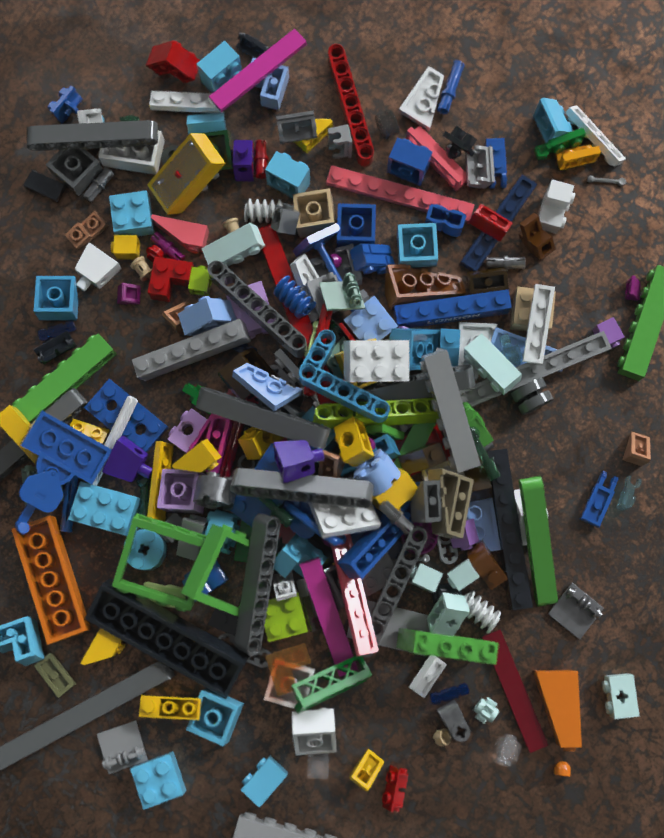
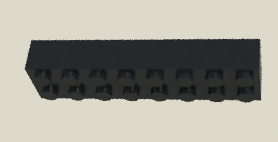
(167, 638)

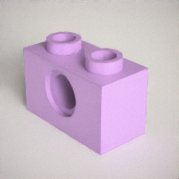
(176, 434)

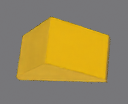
(366, 770)

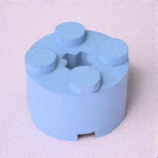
(379, 471)

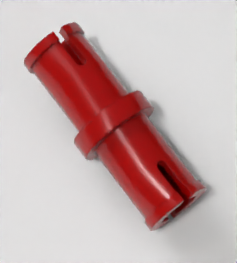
(260, 158)

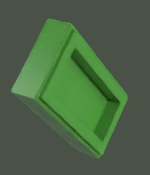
(381, 429)

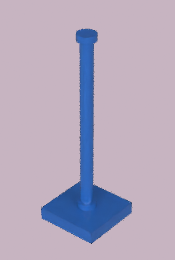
(317, 242)

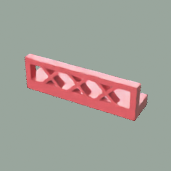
(446, 167)

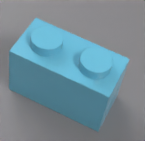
(264, 780)

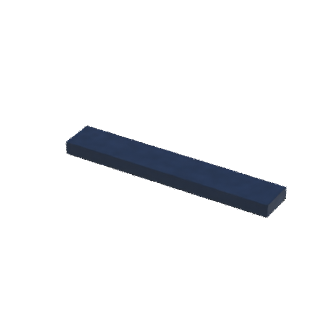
(508, 209)

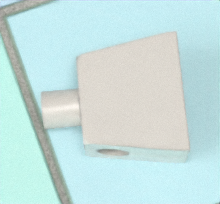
(95, 268)

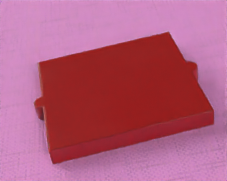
(350, 335)

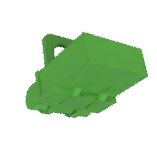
(476, 420)

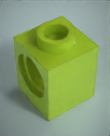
(200, 281)

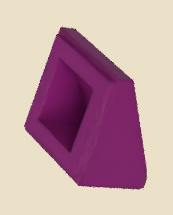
(632, 288)
(128, 294)

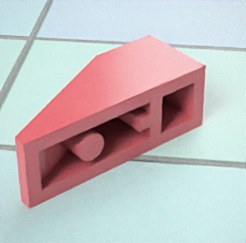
(188, 234)

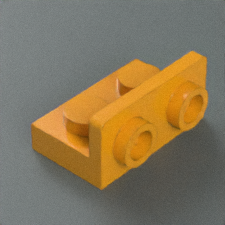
(577, 156)

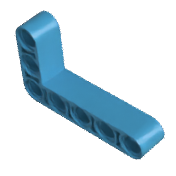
(338, 384)

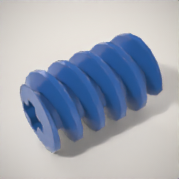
(292, 298)

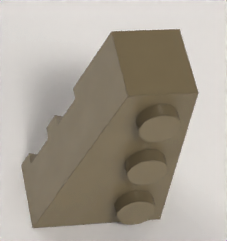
(455, 502)

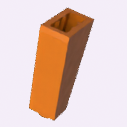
(561, 702)

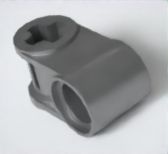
(452, 718)

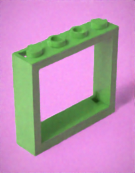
(164, 529)
(205, 563)
(447, 646)

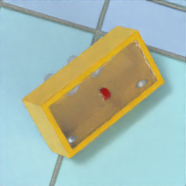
(186, 173)

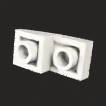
(284, 587)

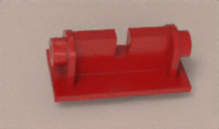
(392, 797)

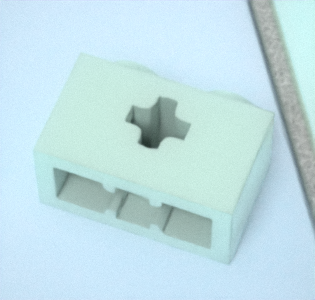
(462, 575)
(425, 577)
(448, 614)
(626, 705)

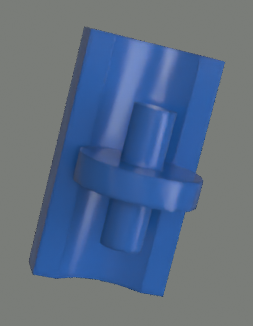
(66, 104)

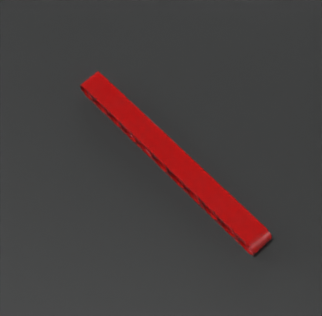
(280, 268)

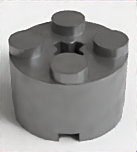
(214, 492)

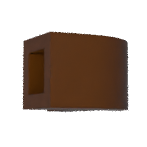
(535, 238)
(485, 565)

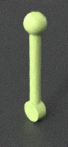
(315, 325)

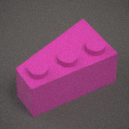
(217, 432)

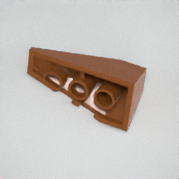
(413, 285)

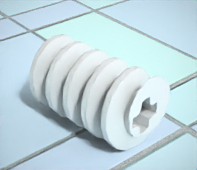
(260, 210)
(481, 611)

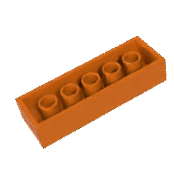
(51, 580)

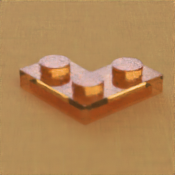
(281, 666)

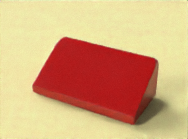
(490, 222)

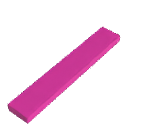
(257, 70)
(327, 612)

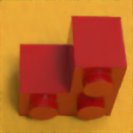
(173, 59)
(165, 274)

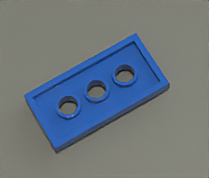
(141, 416)

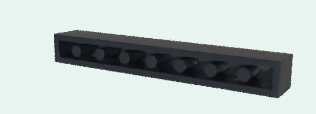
(509, 534)

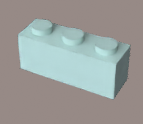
(235, 246)
(492, 364)

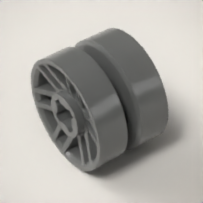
(532, 396)

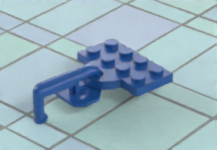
(66, 452)
(304, 522)

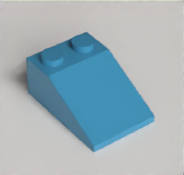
(420, 343)

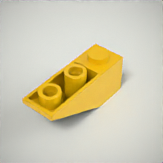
(170, 707)

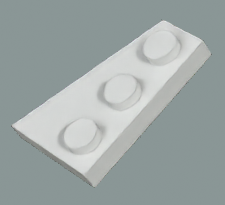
(423, 98)

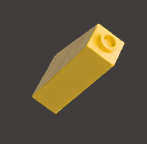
(16, 427)

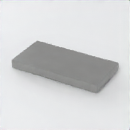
(400, 619)

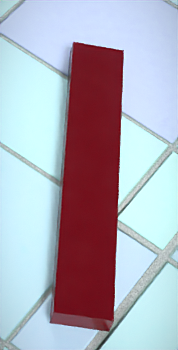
(516, 694)

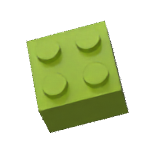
(285, 618)

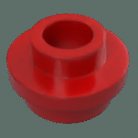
(154, 251)

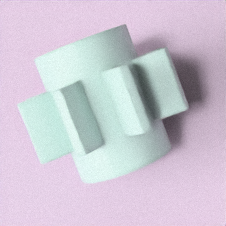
(486, 710)

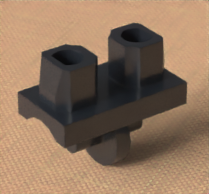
(458, 144)

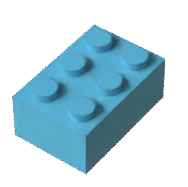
(104, 508)

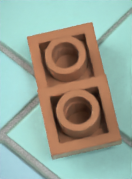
(87, 230)

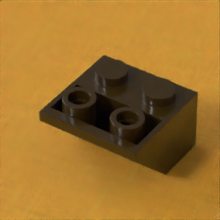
(249, 356)

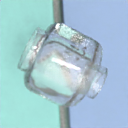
(506, 750)

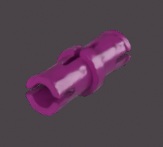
(167, 247)

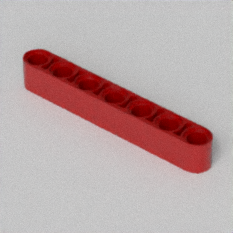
(350, 97)

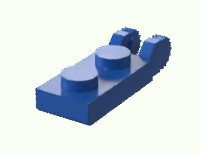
(499, 158)
(599, 501)

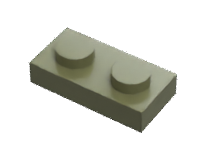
(55, 675)

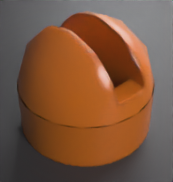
(562, 769)

